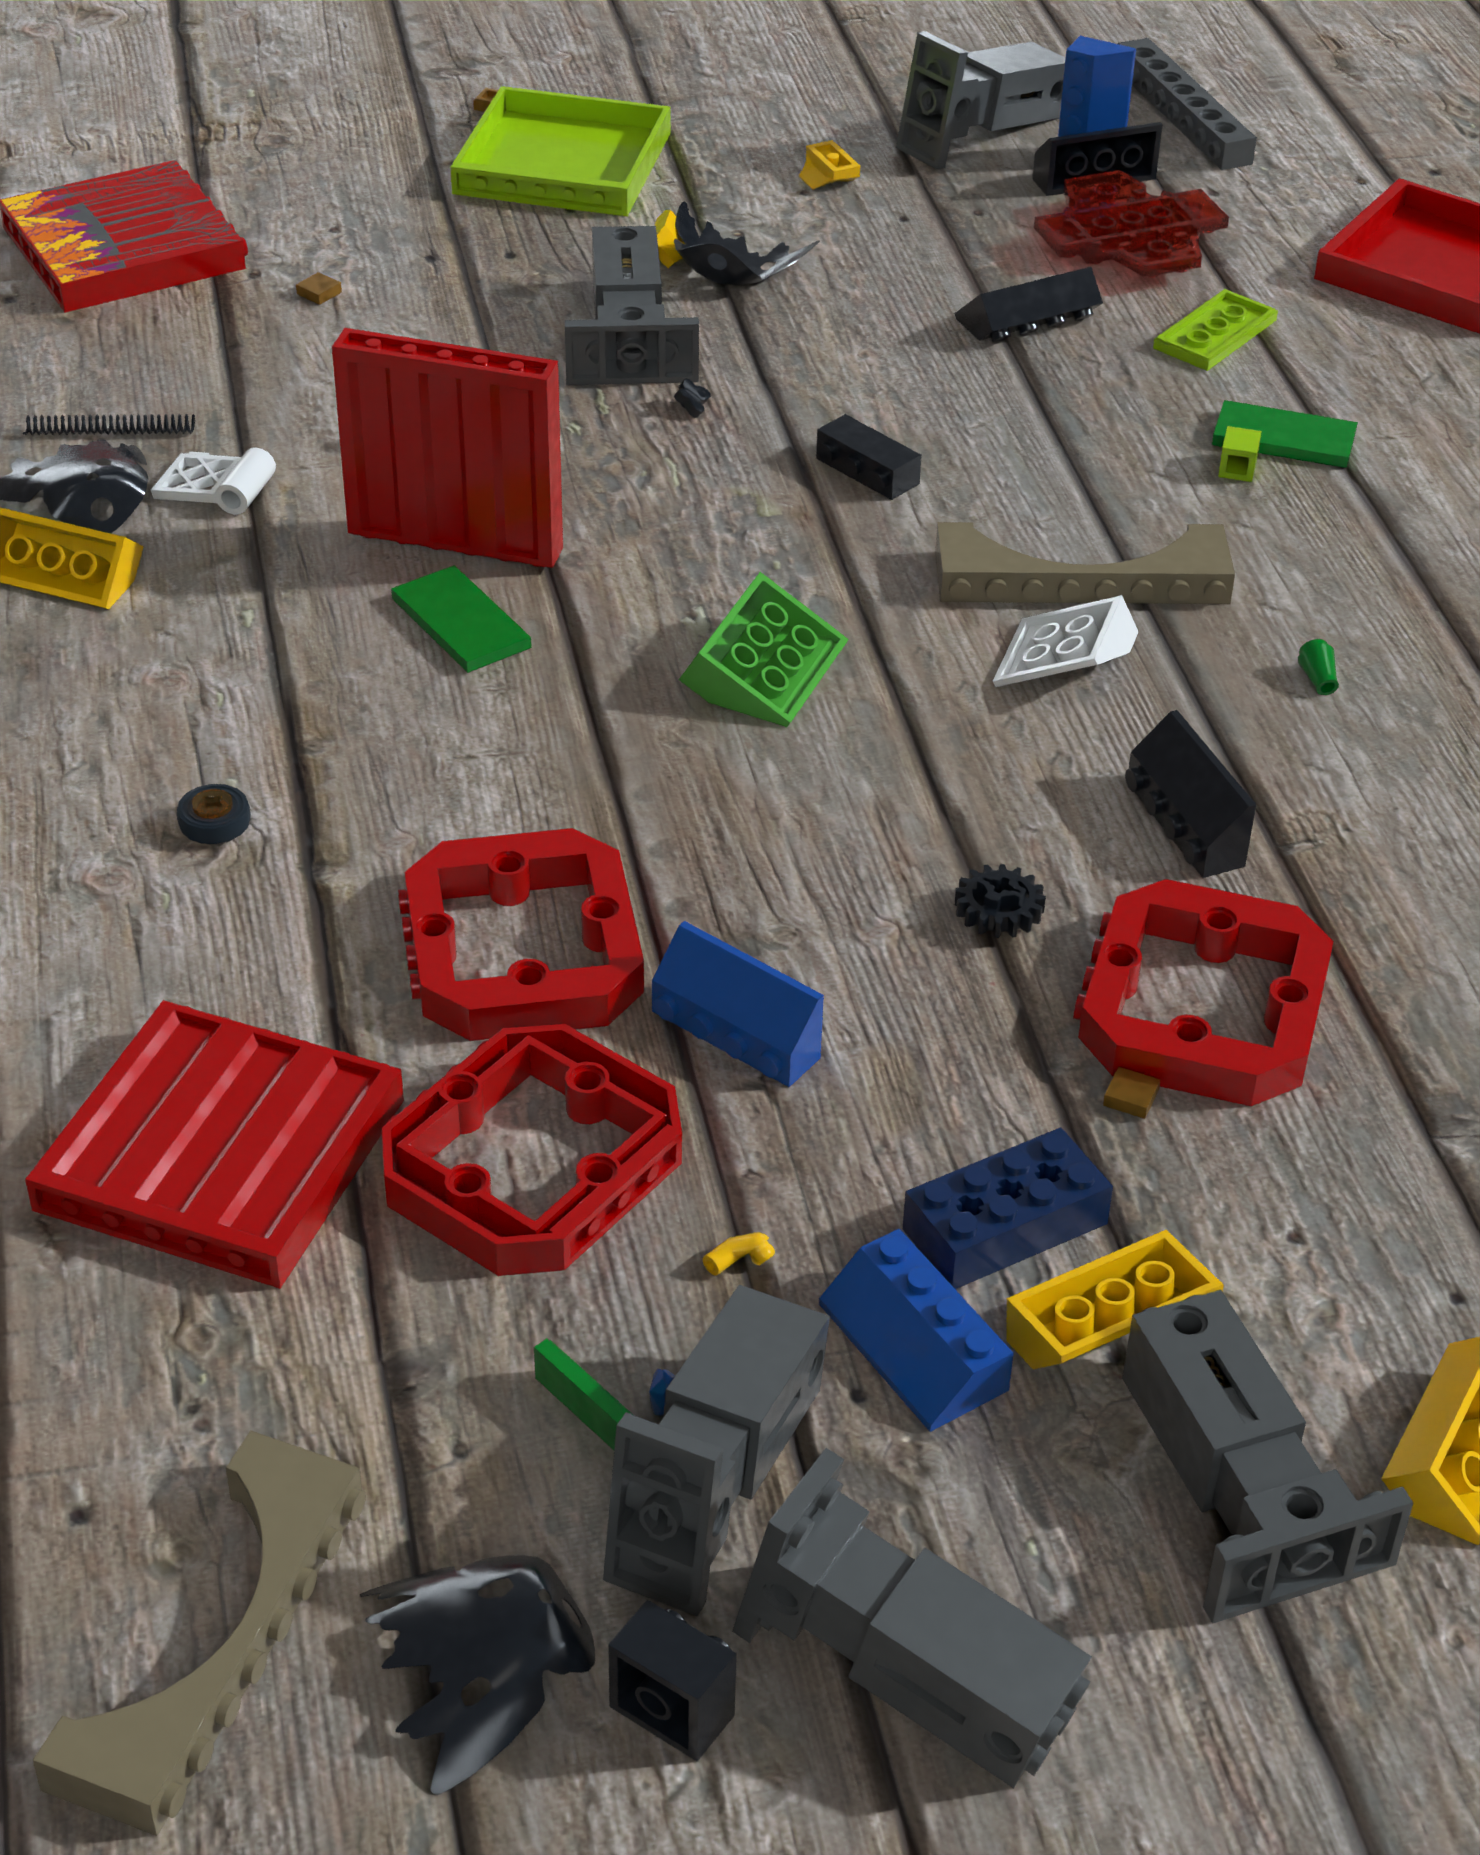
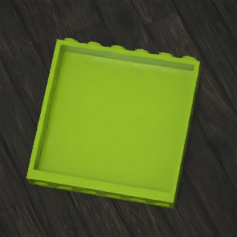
(562, 151)

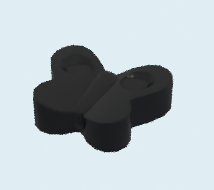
(692, 397)

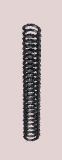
(111, 427)

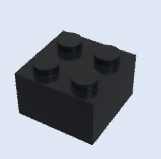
(672, 1679)

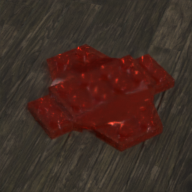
(1119, 221)

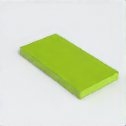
(1215, 329)

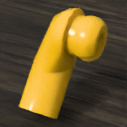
(737, 1247)

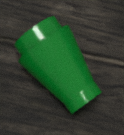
(1318, 663)

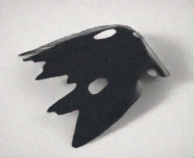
(728, 259)
(69, 491)
(491, 1638)

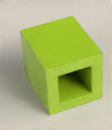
(1239, 454)

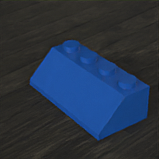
(1096, 86)
(739, 1004)
(917, 1331)

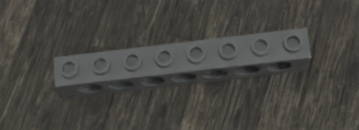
(1190, 107)

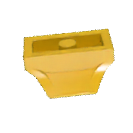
(828, 164)
(666, 234)

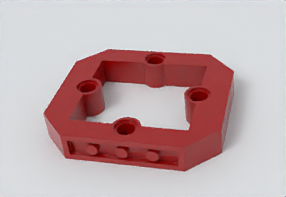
(530, 993)
(1186, 1051)
(459, 1200)

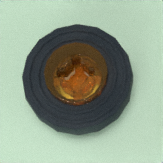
(213, 813)

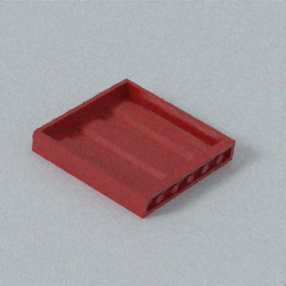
(450, 446)
(217, 1143)

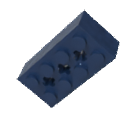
(1007, 1207)

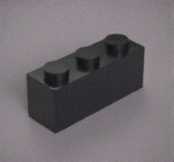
(868, 456)

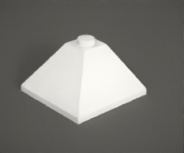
(1068, 640)

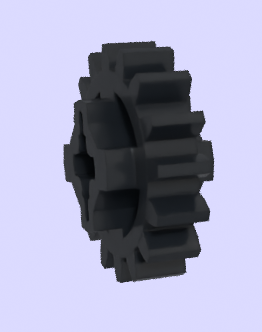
(1000, 900)

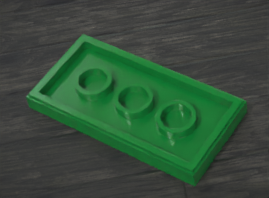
(1290, 433)
(461, 618)

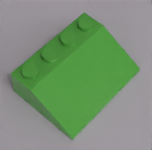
(765, 655)

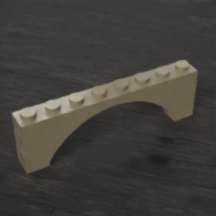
(1187, 571)
(144, 1755)

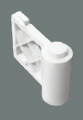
(233, 487)

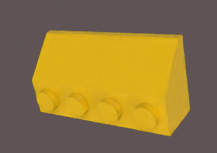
(66, 559)
(1099, 1298)
(1441, 1446)

